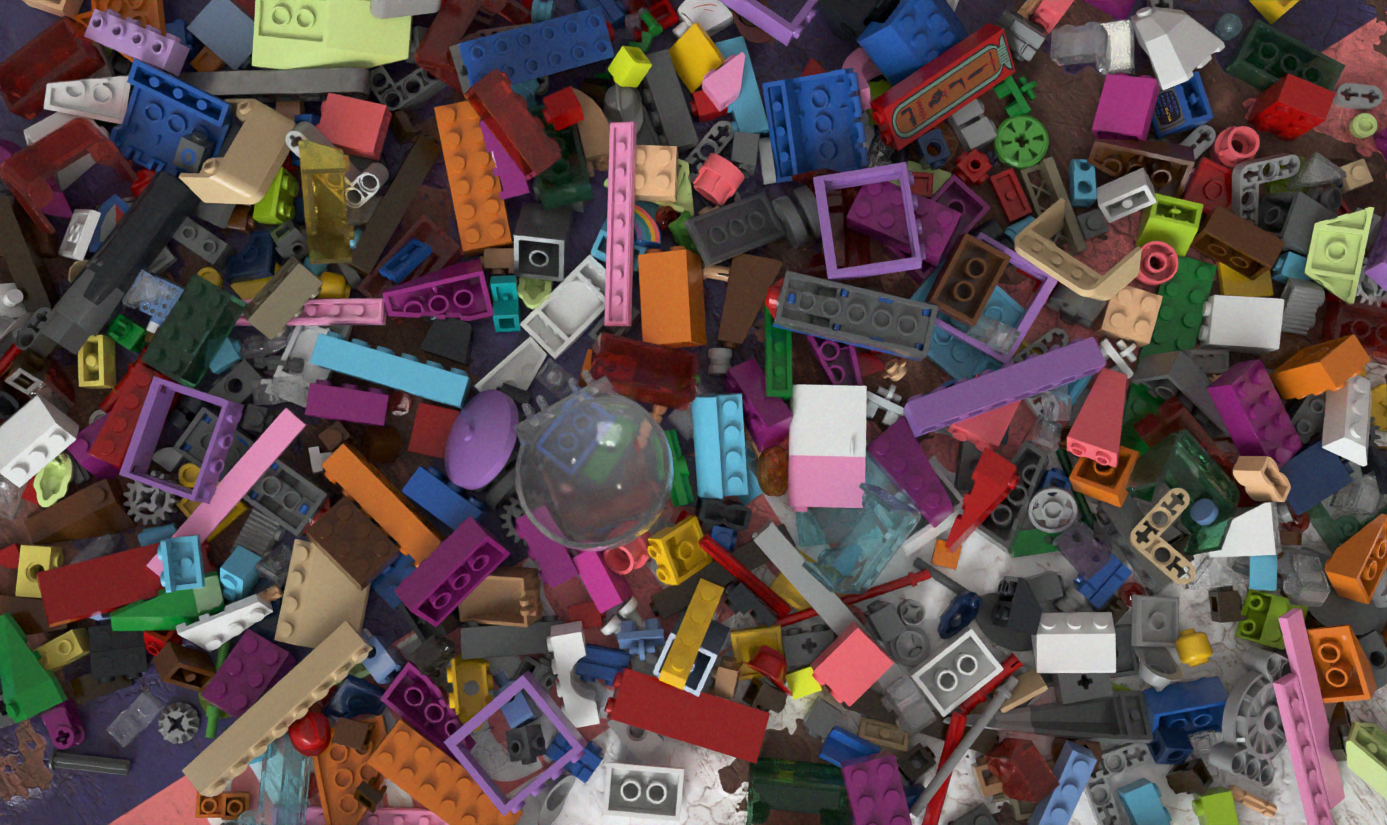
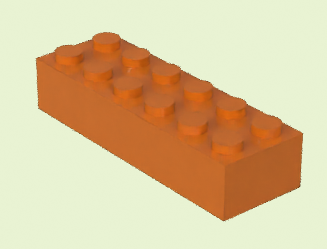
(474, 189)
(383, 503)
(435, 778)

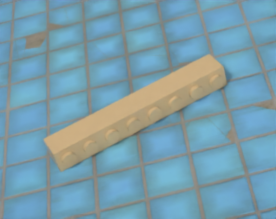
(277, 710)

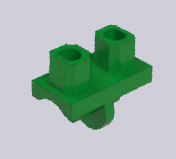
(1009, 86)

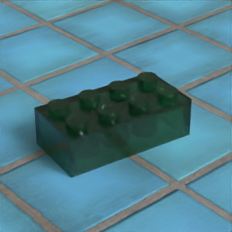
(1268, 55)
(567, 178)
(193, 332)

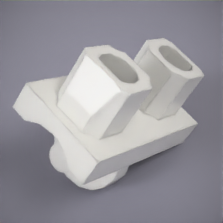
(1121, 366)
(893, 411)

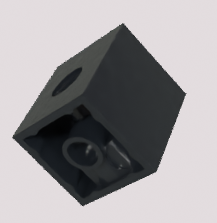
(851, 17)

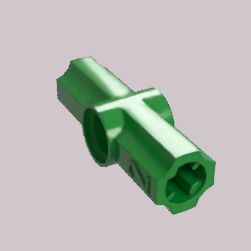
(681, 489)

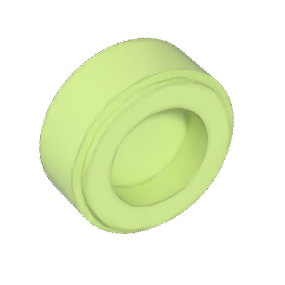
(1363, 125)

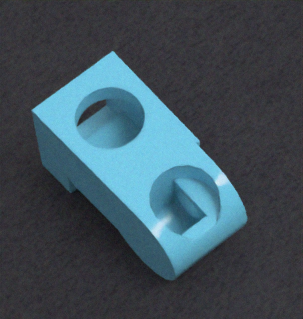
(1082, 183)

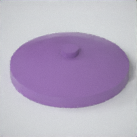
(481, 439)

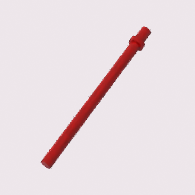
(910, 579)

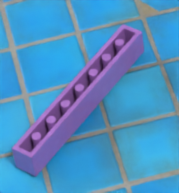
(1003, 386)

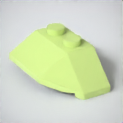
(1368, 754)

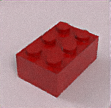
(1290, 108)

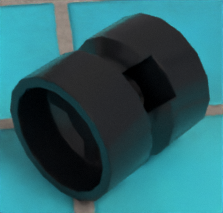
(178, 415)

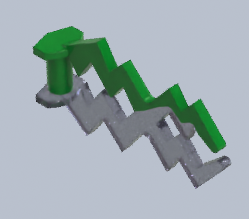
(631, 21)

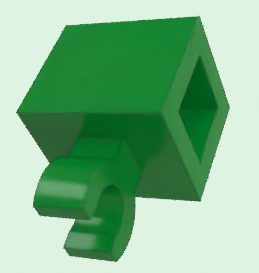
(127, 333)

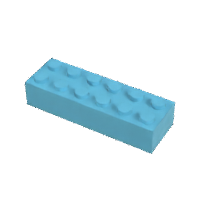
(391, 371)

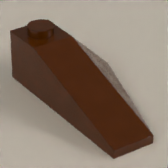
(83, 515)

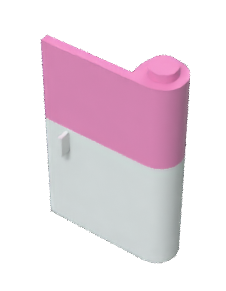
(827, 446)

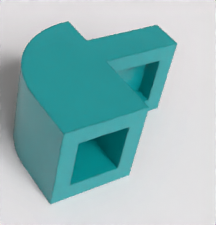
(506, 303)

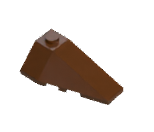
(1164, 162)

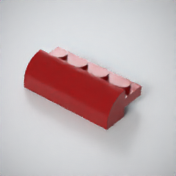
(120, 425)

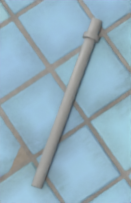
(1004, 693)

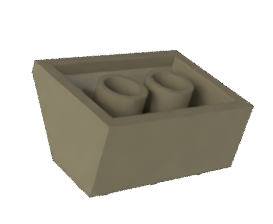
(282, 298)

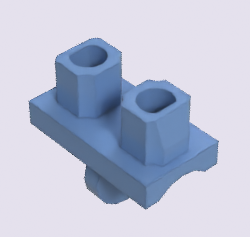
(641, 641)

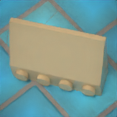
(317, 598)

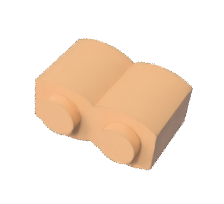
(1261, 478)

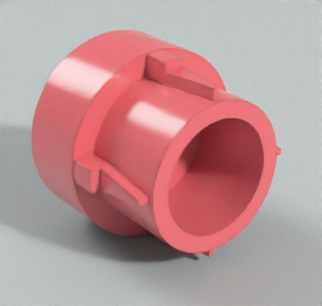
(1245, 141)
(718, 179)
(1166, 262)
(629, 556)

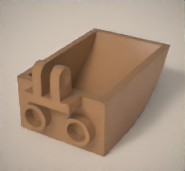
(594, 134)
(505, 598)

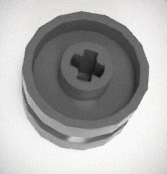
(798, 216)
(502, 486)

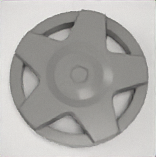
(1052, 509)

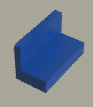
(843, 746)

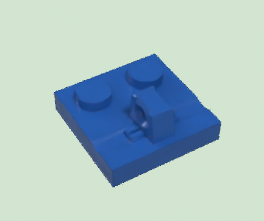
(392, 578)

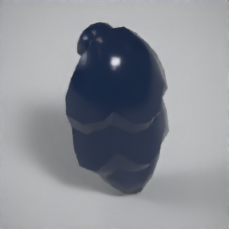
(959, 614)

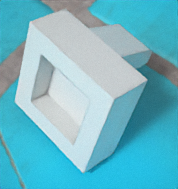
(317, 459)

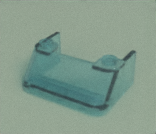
(868, 545)
(282, 786)

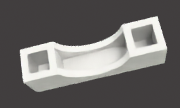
(569, 646)

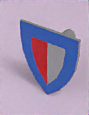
(111, 214)

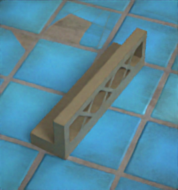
(1054, 190)

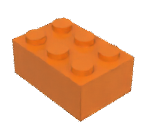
(1320, 368)

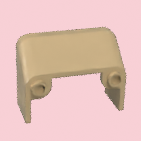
(251, 159)
(1036, 247)

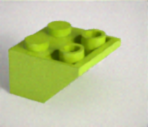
(278, 202)
(1170, 222)
(1262, 619)

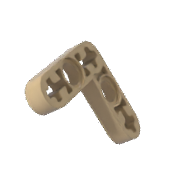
(1156, 541)

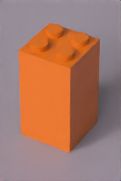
(672, 298)

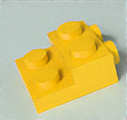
(678, 551)

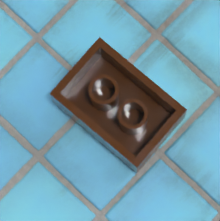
(1236, 243)
(967, 279)
(353, 543)

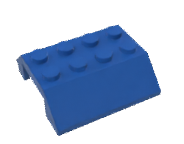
(911, 37)
(163, 112)
(815, 124)

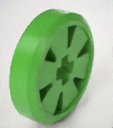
(1032, 133)

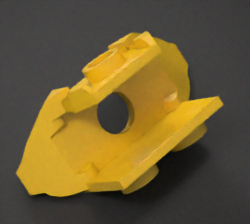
(462, 672)

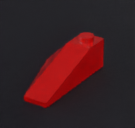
(991, 485)

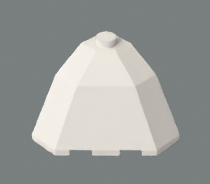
(1174, 43)

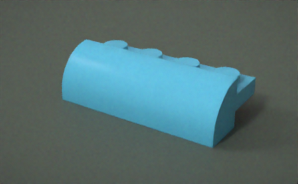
(719, 445)

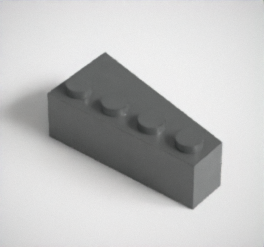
(1177, 375)
(1008, 518)
(1121, 524)

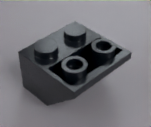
(1016, 606)
(425, 630)

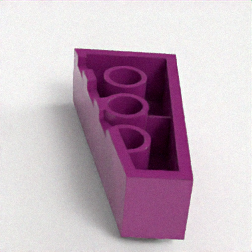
(836, 361)
(907, 467)

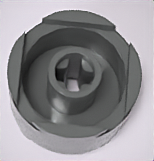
(1075, 307)

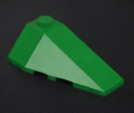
(170, 608)
(24, 681)

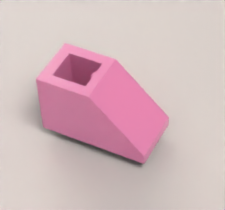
(725, 84)

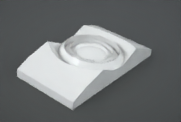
(569, 308)
(302, 346)

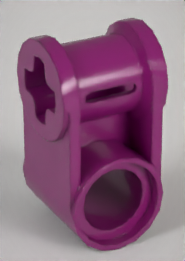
(62, 721)

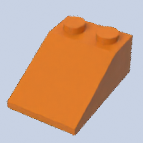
(1360, 562)
(1341, 664)

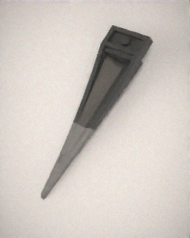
(1104, 719)

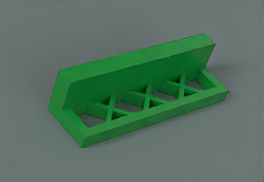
(777, 360)

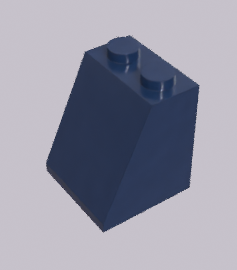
(1314, 475)

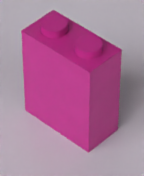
(1126, 107)
(602, 583)

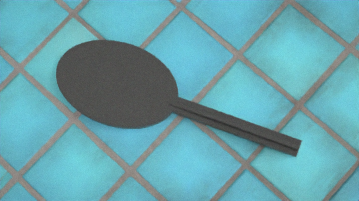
(1335, 609)
(1003, 637)

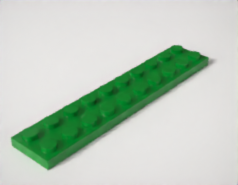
(1174, 330)

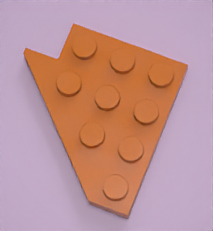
(341, 771)

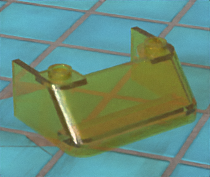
(325, 202)

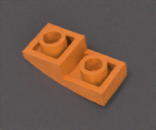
(226, 805)

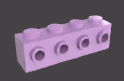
(137, 42)

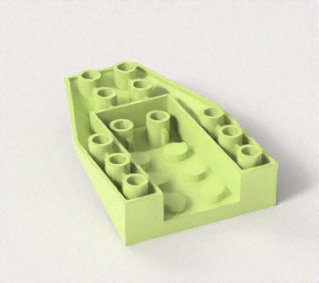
(326, 35)

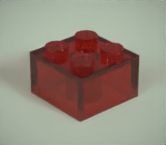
(1021, 770)

